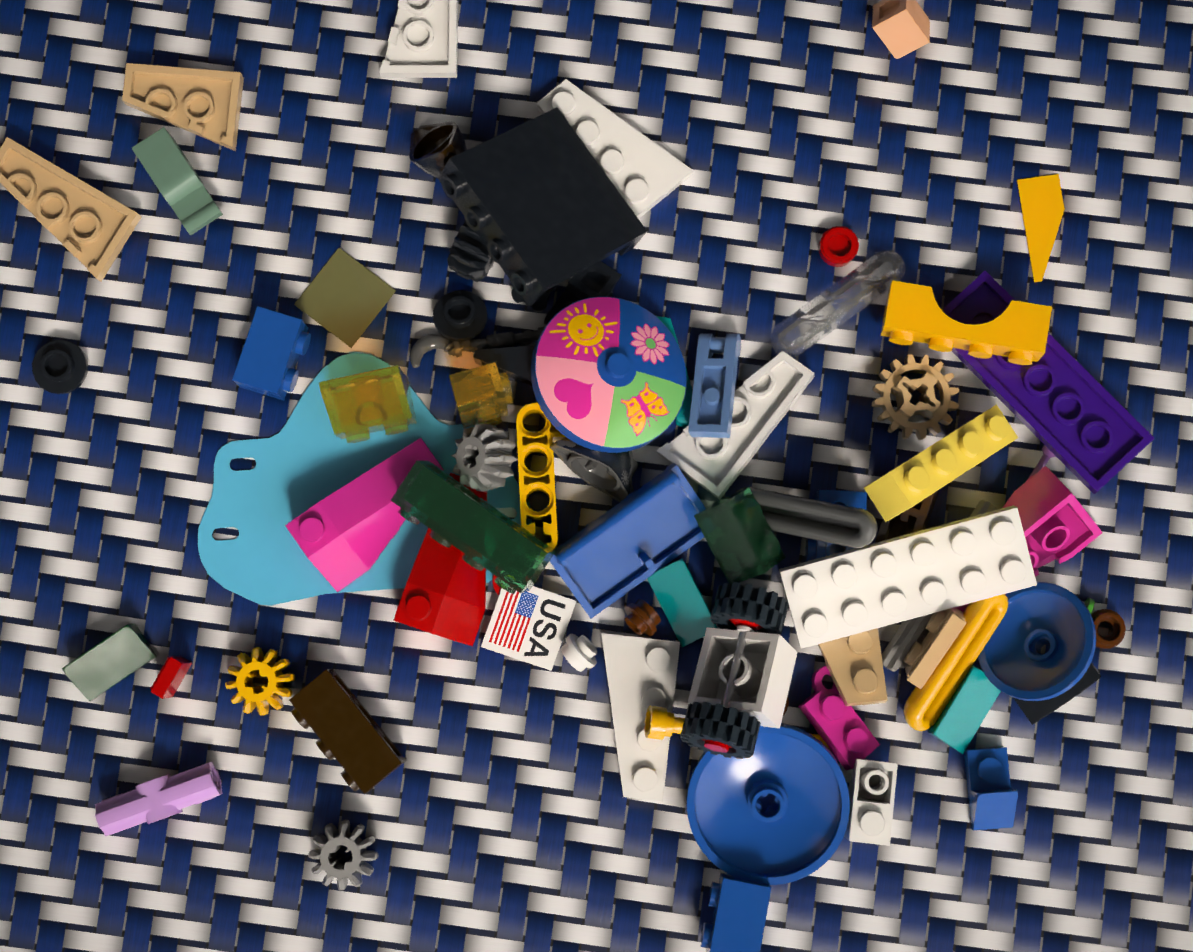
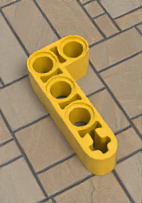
(537, 481)

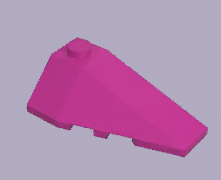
(358, 520)
(1051, 520)

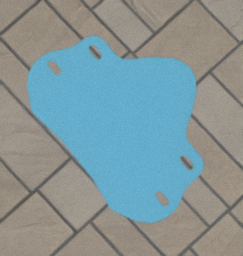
(297, 472)

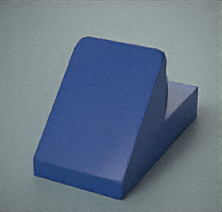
(989, 788)

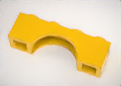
(915, 316)

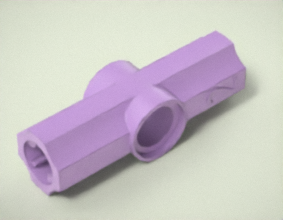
(158, 799)

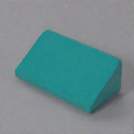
(681, 602)
(965, 710)

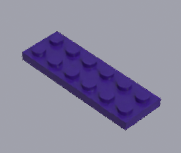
(1053, 396)

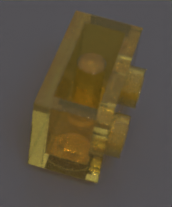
(481, 395)

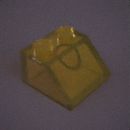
(369, 403)

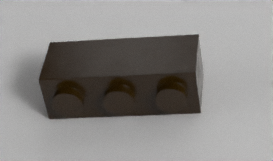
(346, 731)

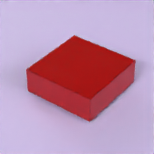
(170, 677)

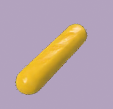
(928, 703)

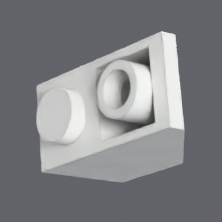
(871, 802)

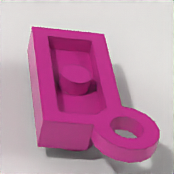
(837, 723)

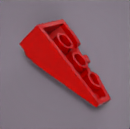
(444, 591)

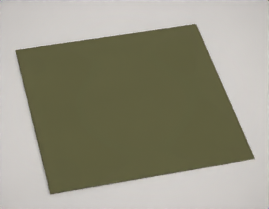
(345, 297)

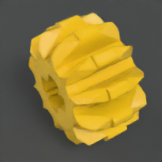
(254, 694)

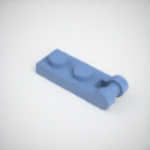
(714, 386)

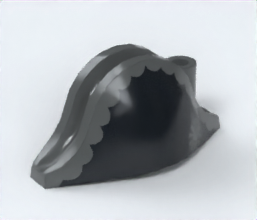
(602, 470)

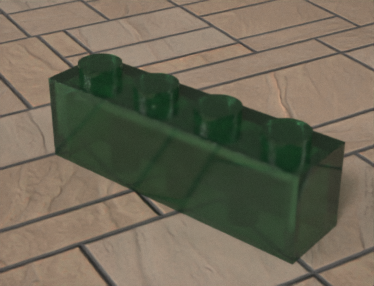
(472, 526)

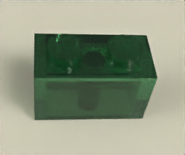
(740, 536)

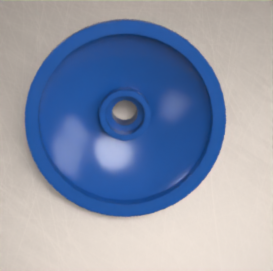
(1033, 619)

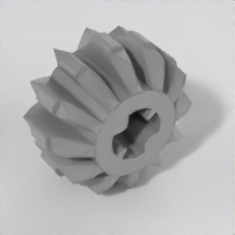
(484, 457)
(332, 843)

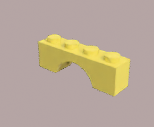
(940, 463)

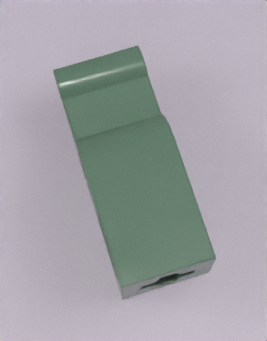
(177, 180)

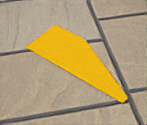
(1042, 214)

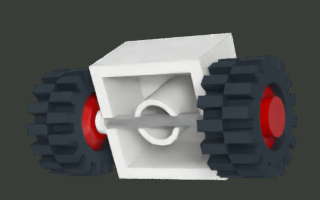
(740, 672)

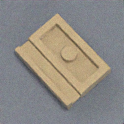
(925, 657)

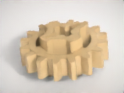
(902, 389)

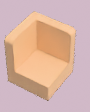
(901, 25)

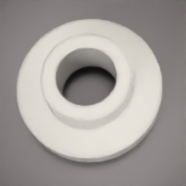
(579, 652)

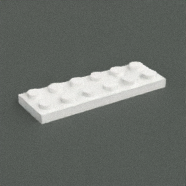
(908, 576)

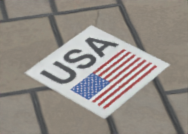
(529, 626)

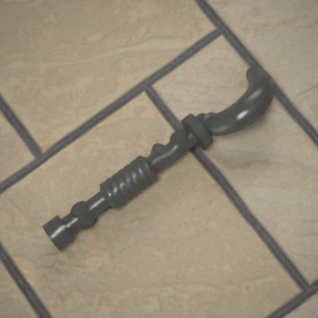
(454, 348)

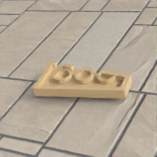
(77, 214)

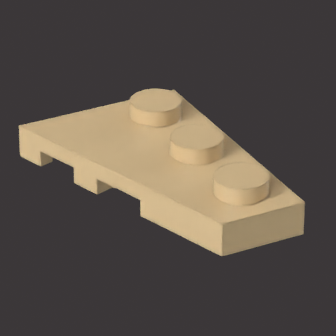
(188, 98)
(857, 668)

